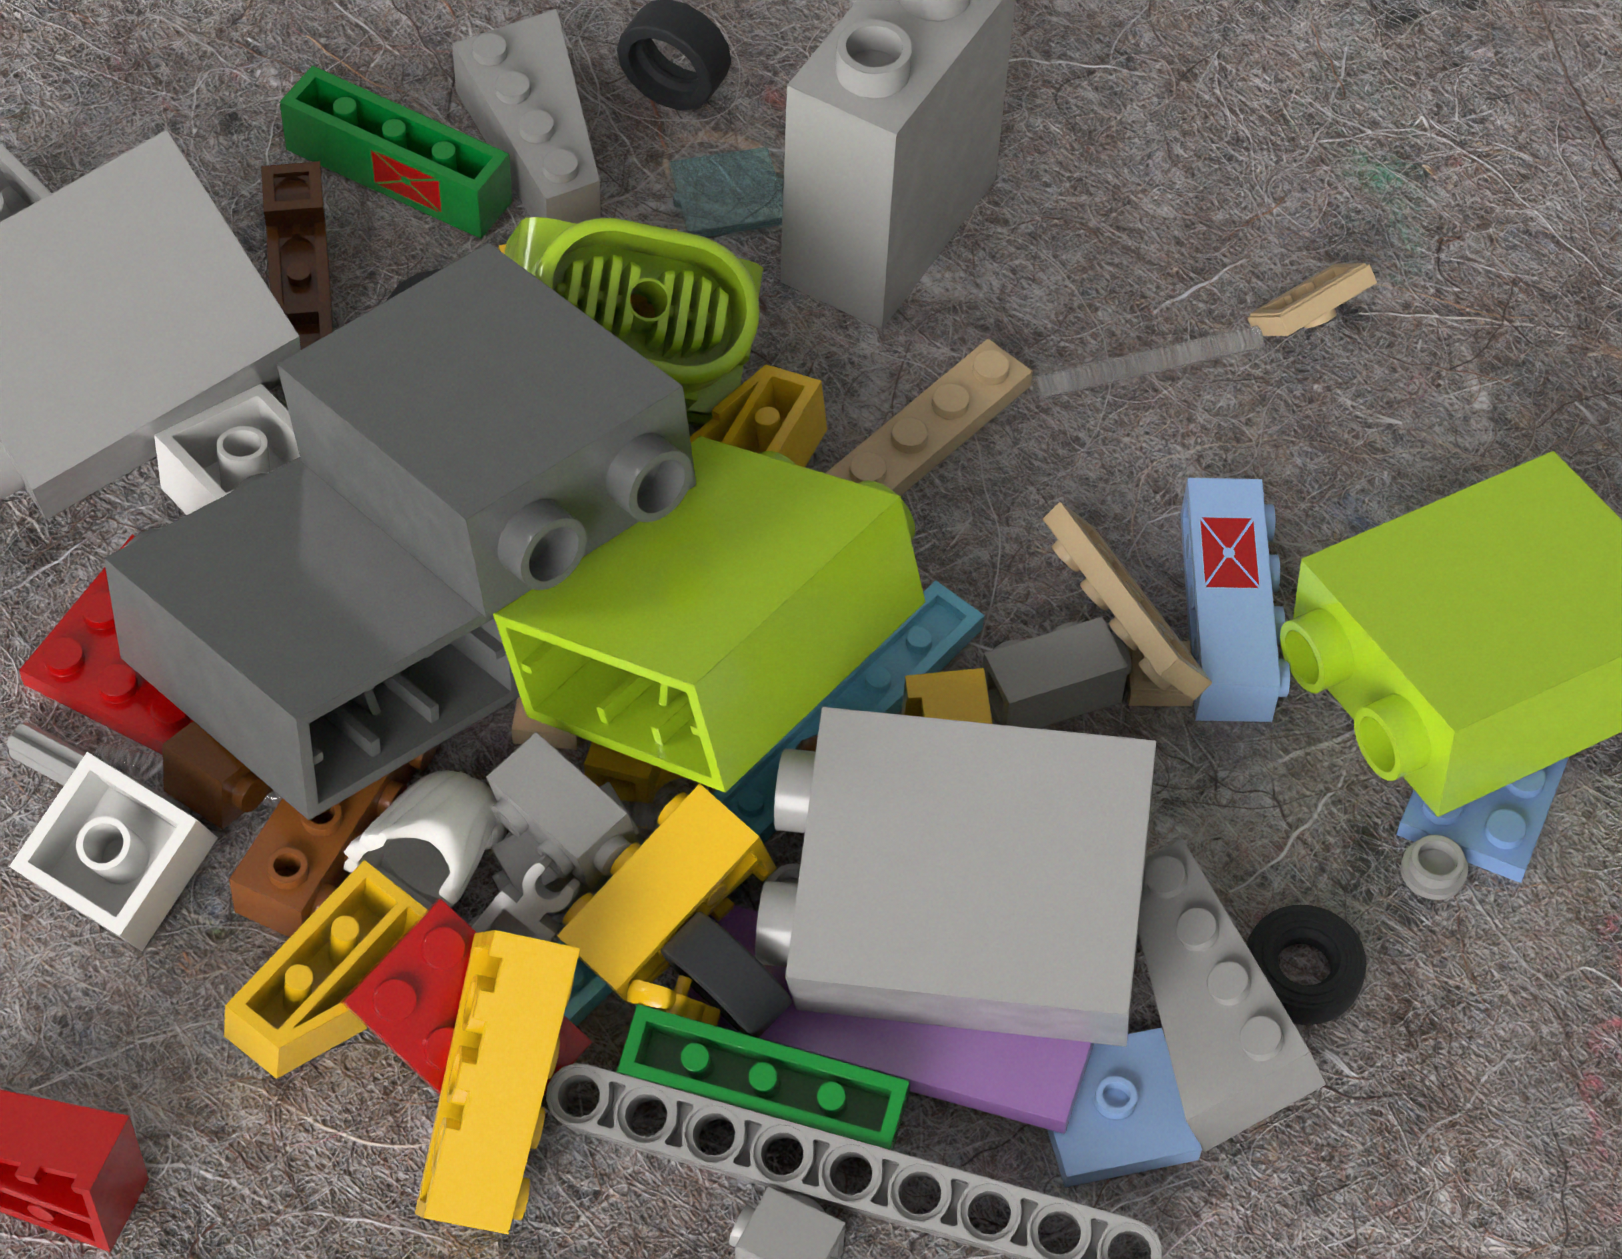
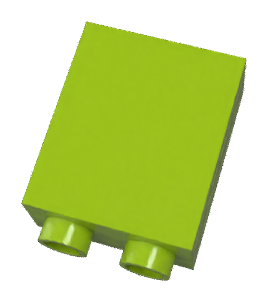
(721, 619)
(1471, 632)

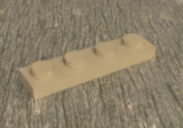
(938, 420)
(1136, 618)

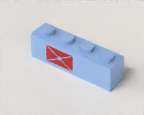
(1231, 598)

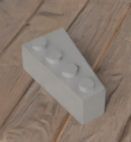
(528, 105)
(1219, 1015)

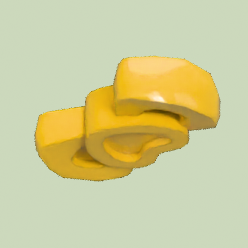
(672, 1001)

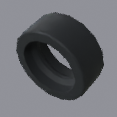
(689, 33)
(726, 975)

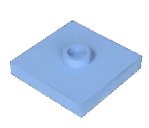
(1125, 1114)

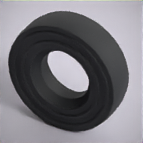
(1328, 934)

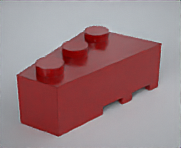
(69, 1167)

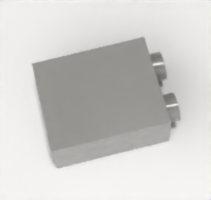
(890, 146)
(121, 321)
(962, 875)

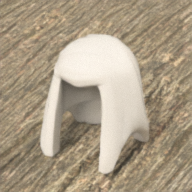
(431, 837)

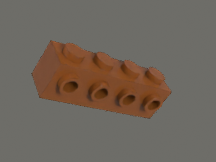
(302, 860)

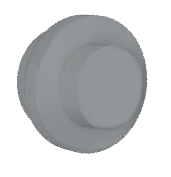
(1434, 867)

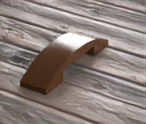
(298, 247)

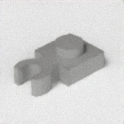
(527, 913)

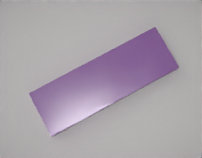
(983, 1070)

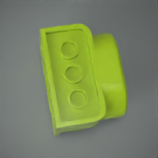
(697, 287)

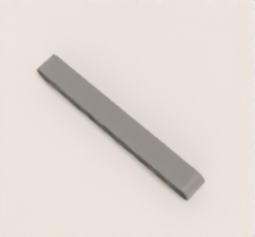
(822, 1154)

